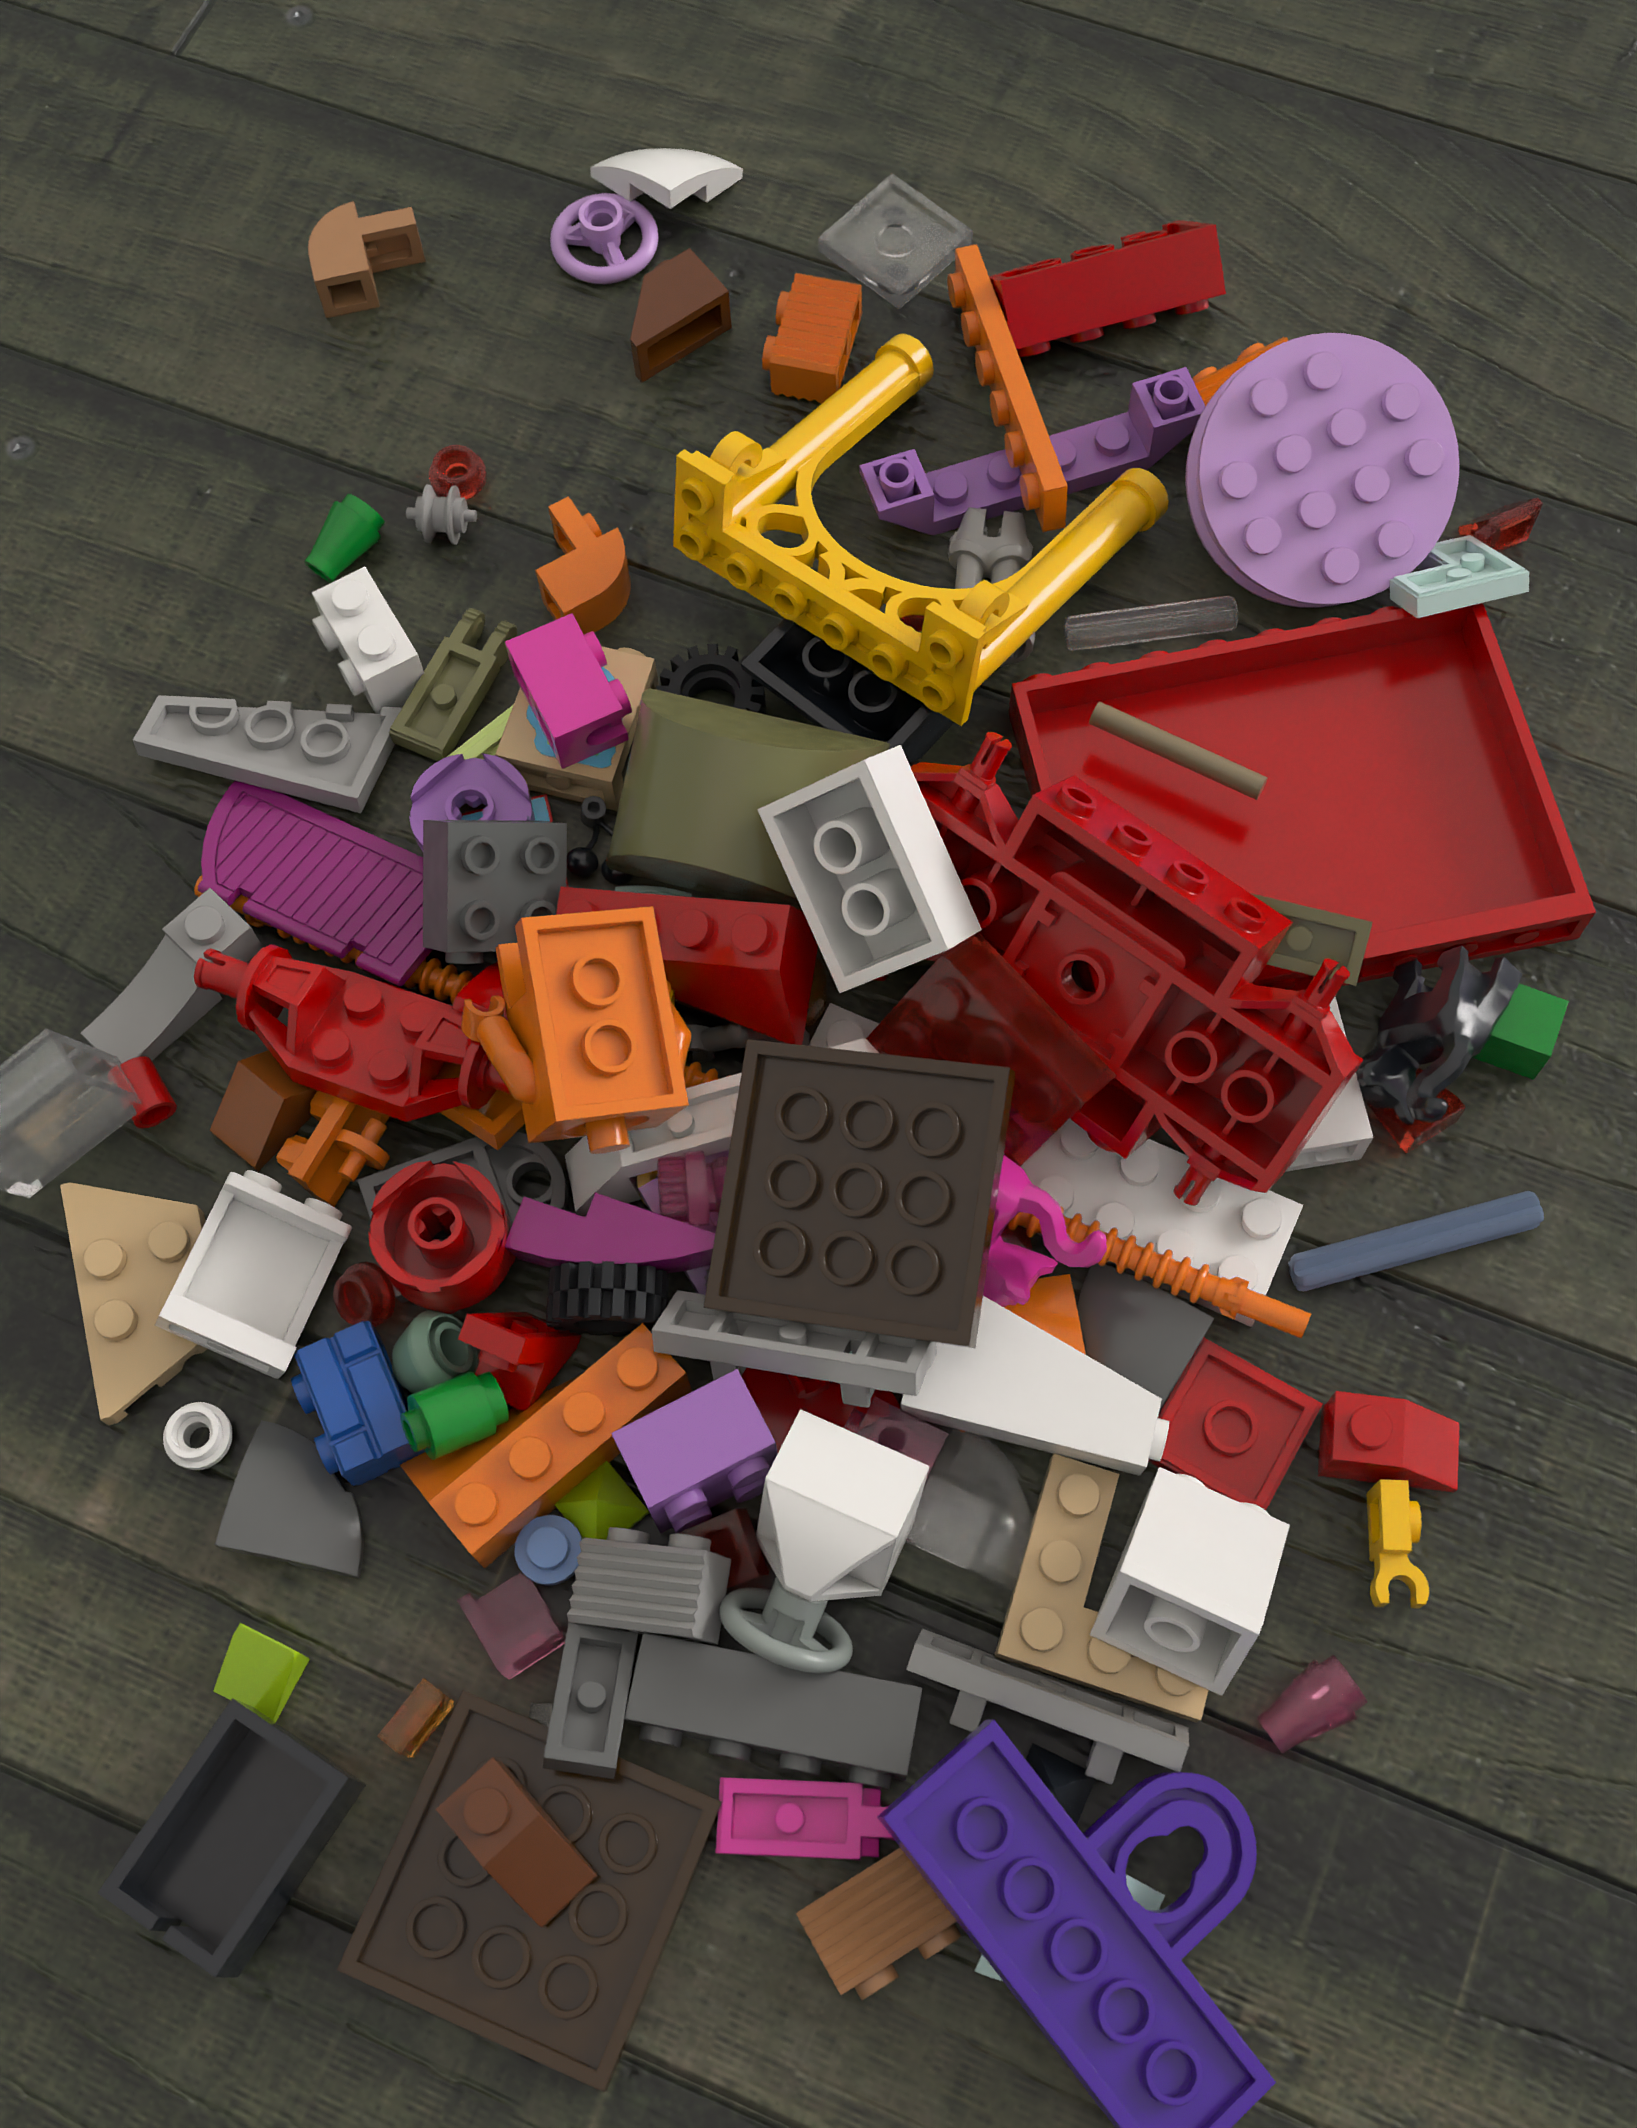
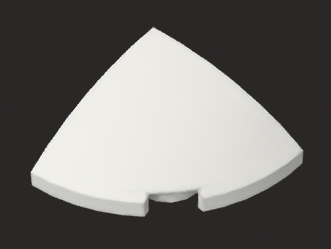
(666, 174)

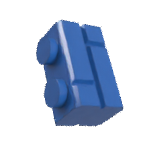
(357, 1402)

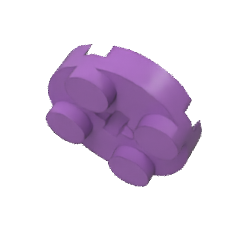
(470, 781)

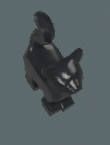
(1433, 1026)

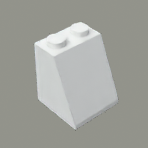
(1192, 1581)

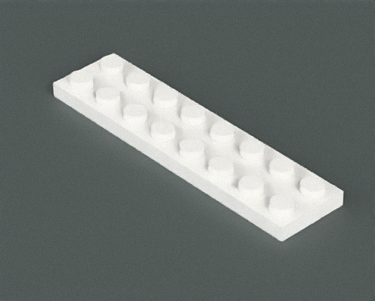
(1229, 1229)

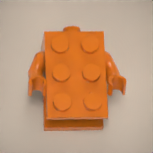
(587, 1027)

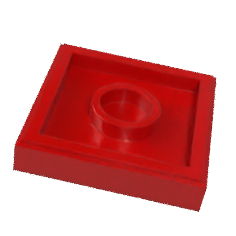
(1234, 1425)

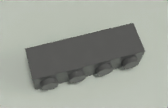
(764, 1707)

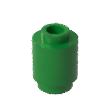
(454, 1414)

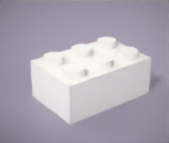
(870, 869)

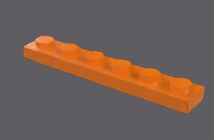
(1011, 396)

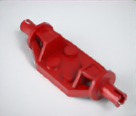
(354, 1034)

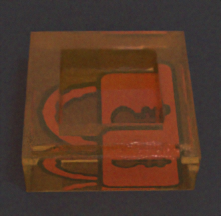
(416, 1719)

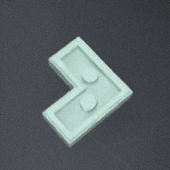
(1458, 576)

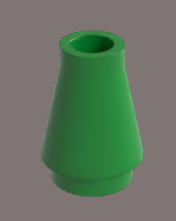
(344, 537)

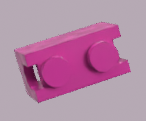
(568, 689)

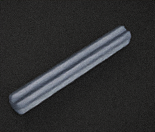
(1415, 1241)

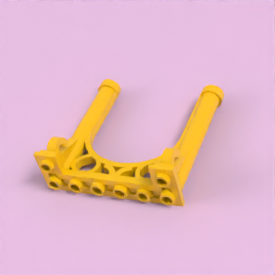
(965, 632)

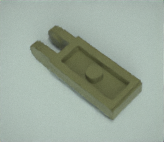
(451, 688)

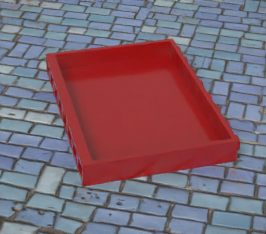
(1388, 791)

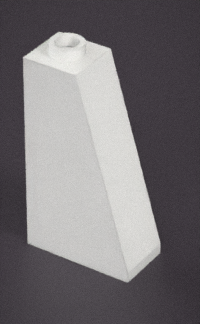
(1040, 1395)

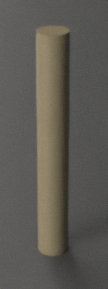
(1178, 750)

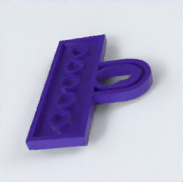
(1072, 1939)

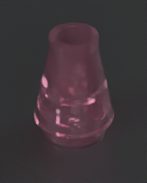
(1313, 1704)

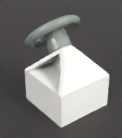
(830, 1532)

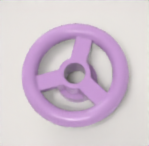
(600, 224)

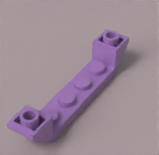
(934, 502)

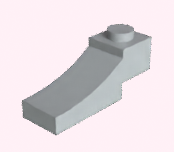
(163, 995)

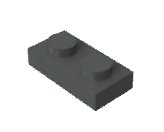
(590, 1701)

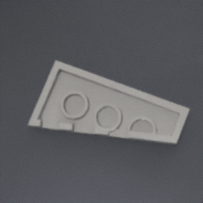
(296, 752)

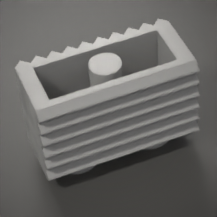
(650, 1587)

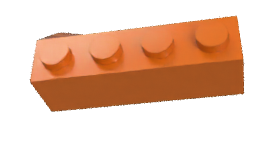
(548, 1449)

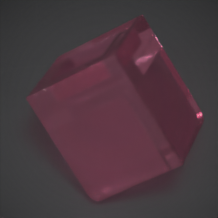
(513, 1625)

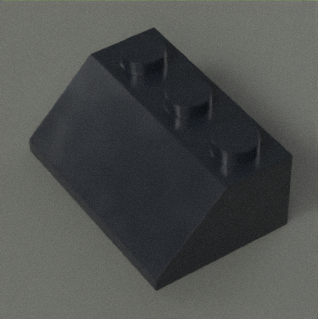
(841, 692)

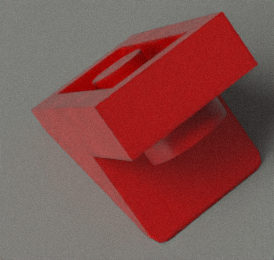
(518, 1352)

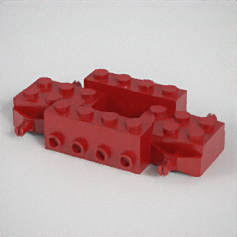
(1175, 945)

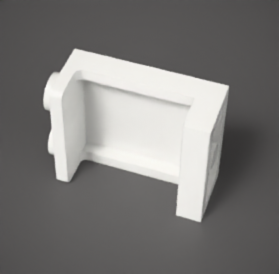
(255, 1273)

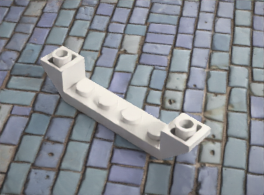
(700, 1126)

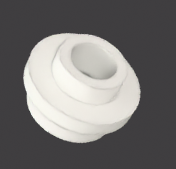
(181, 1426)

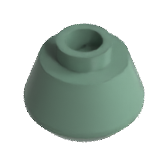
(431, 1352)

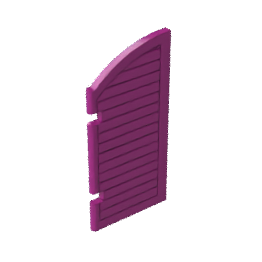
(317, 879)

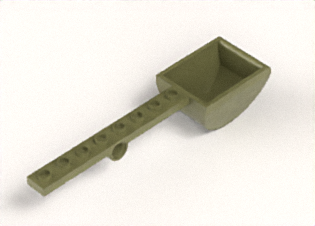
(709, 767)

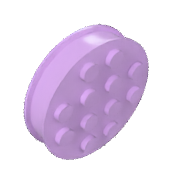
(1322, 471)

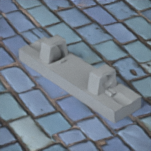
(792, 1348)
(1106, 1721)

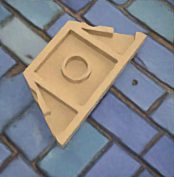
(125, 1267)

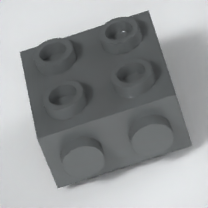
(486, 879)

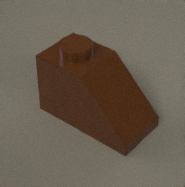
(677, 313)
(516, 1841)

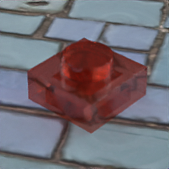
(735, 1539)

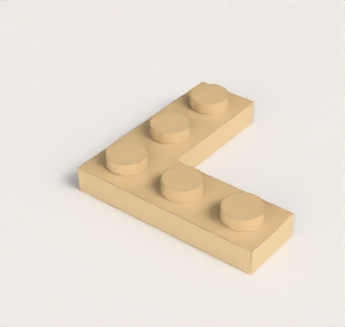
(1047, 1614)

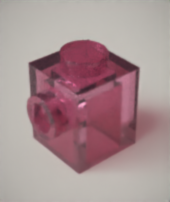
(898, 1431)

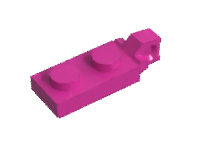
(799, 1819)

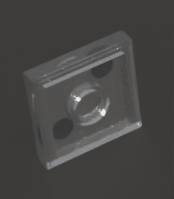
(895, 240)

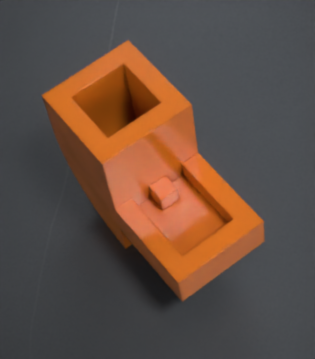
(592, 574)

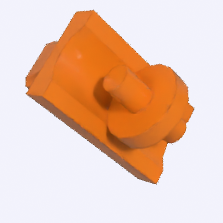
(336, 1149)

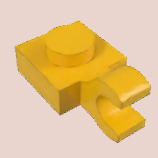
(1392, 1529)

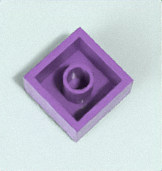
(698, 1453)

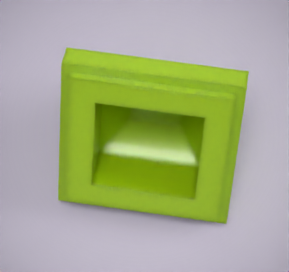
(602, 1503)

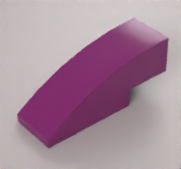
(607, 1233)

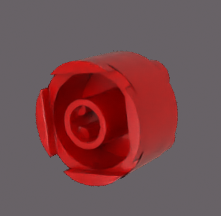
(418, 1206)

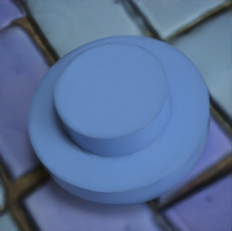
(548, 1550)

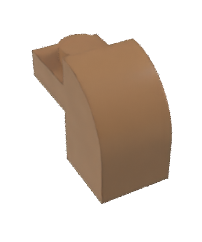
(350, 249)

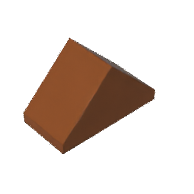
(261, 1109)

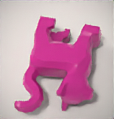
(1016, 1269)

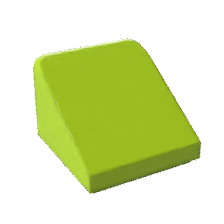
(259, 1671)

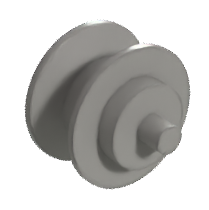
(441, 514)

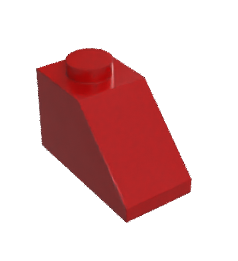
(1387, 1440)

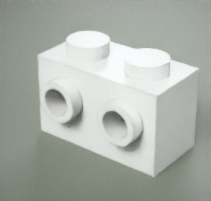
(369, 638)

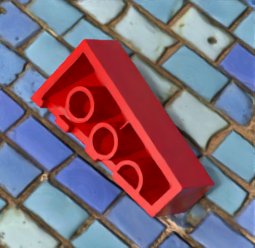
(1111, 285)
(726, 955)

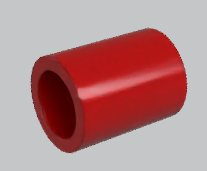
(152, 1091)

